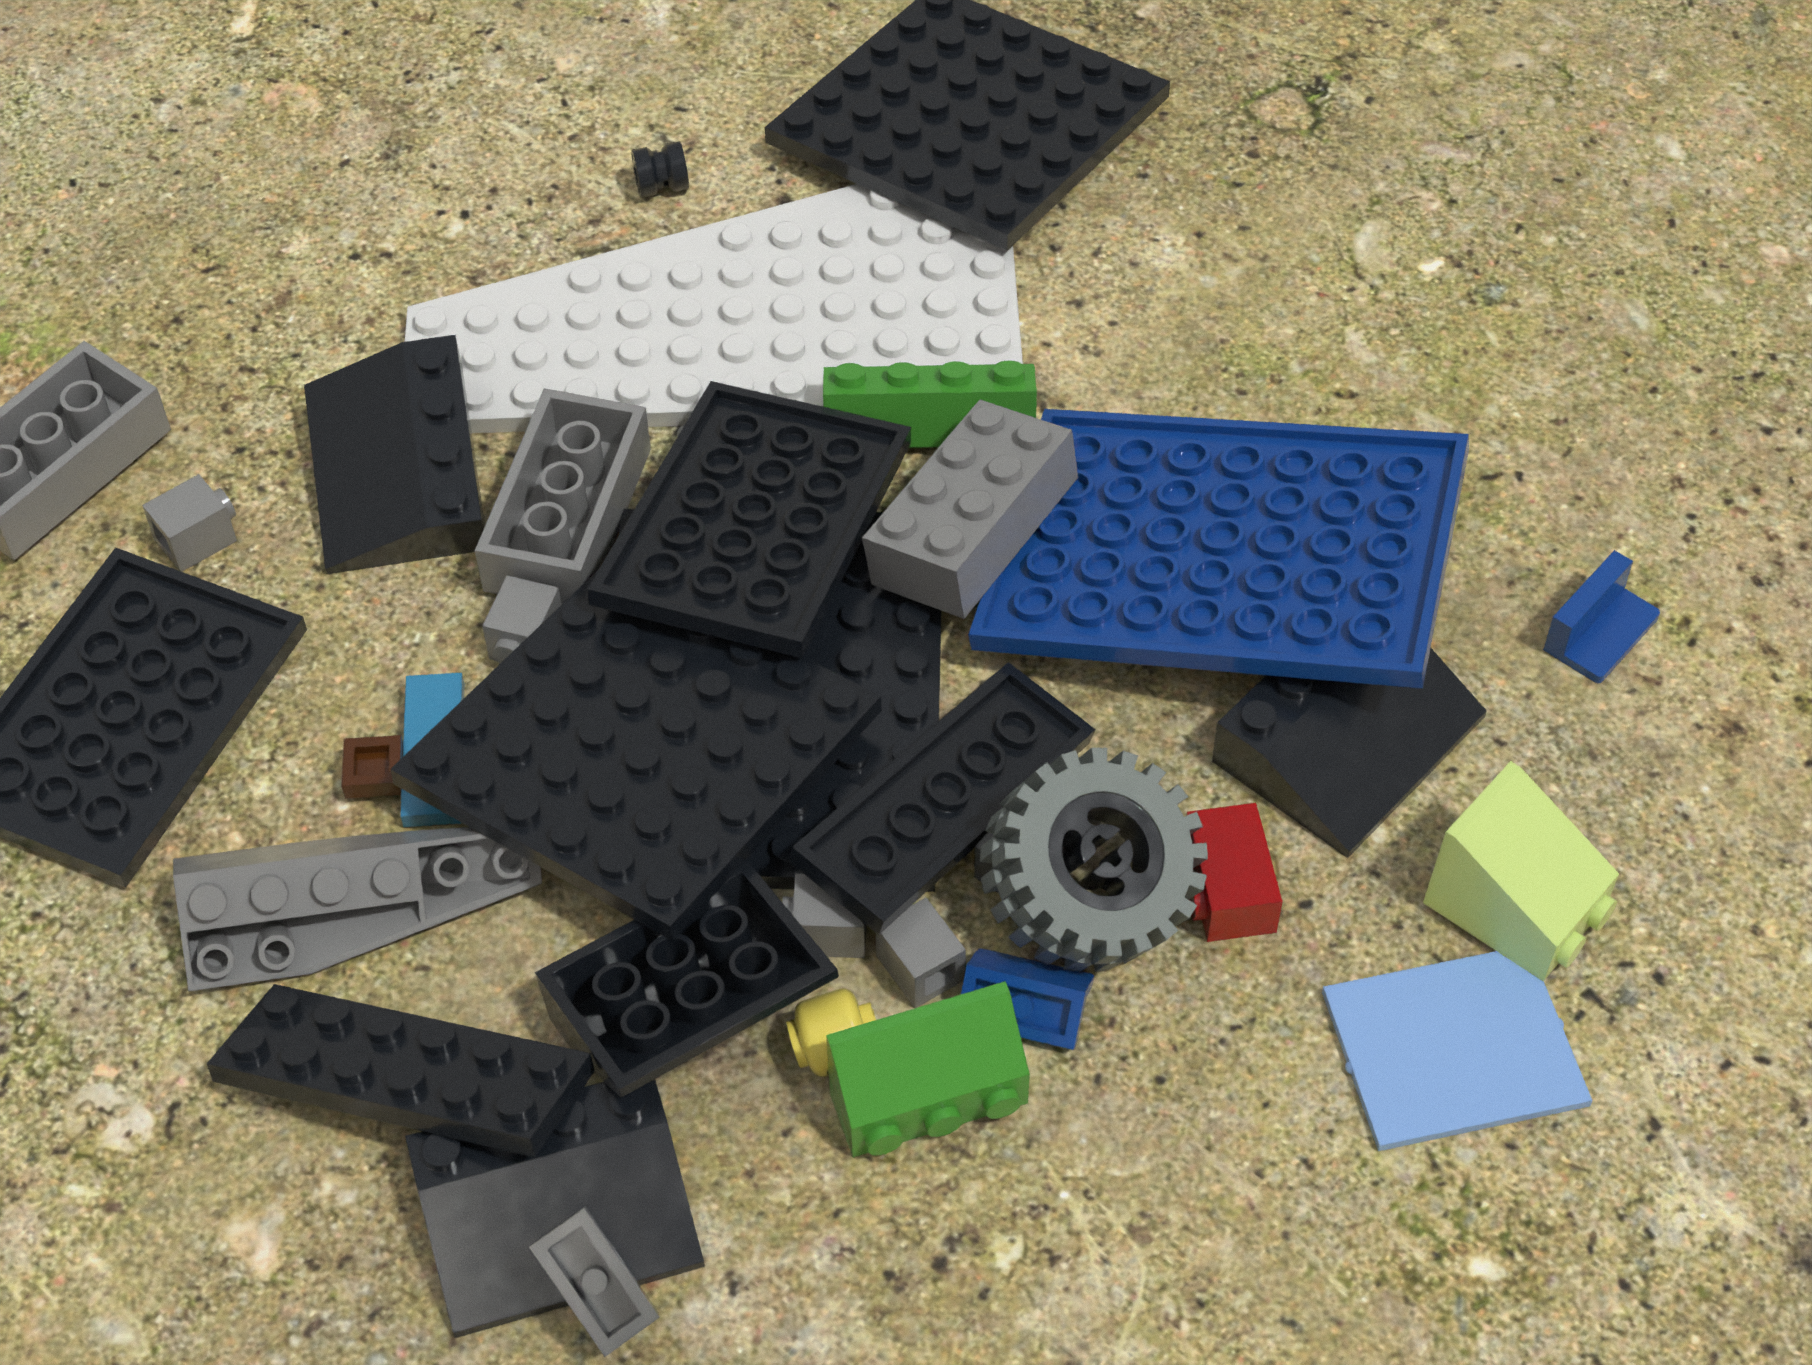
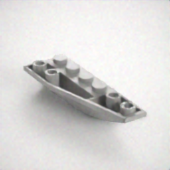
(331, 899)

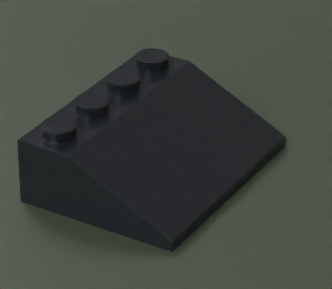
(395, 458)
(1343, 750)
(661, 1001)
(493, 1204)

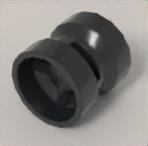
(660, 169)

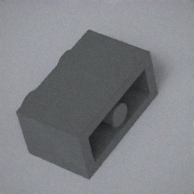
(595, 1281)

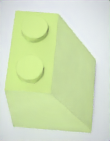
(1522, 876)

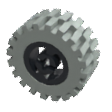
(1036, 878)

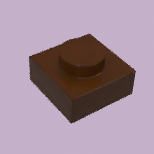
(368, 766)

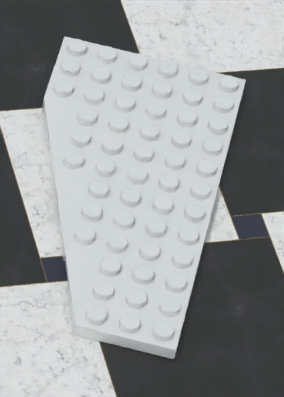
(736, 305)

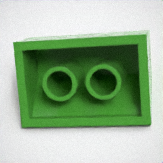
(928, 1070)

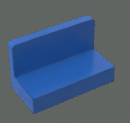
(1600, 621)
(1044, 996)

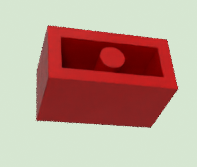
(1240, 883)

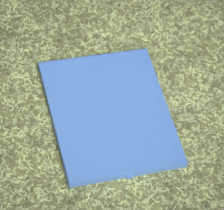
(1454, 1049)

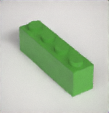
(928, 396)

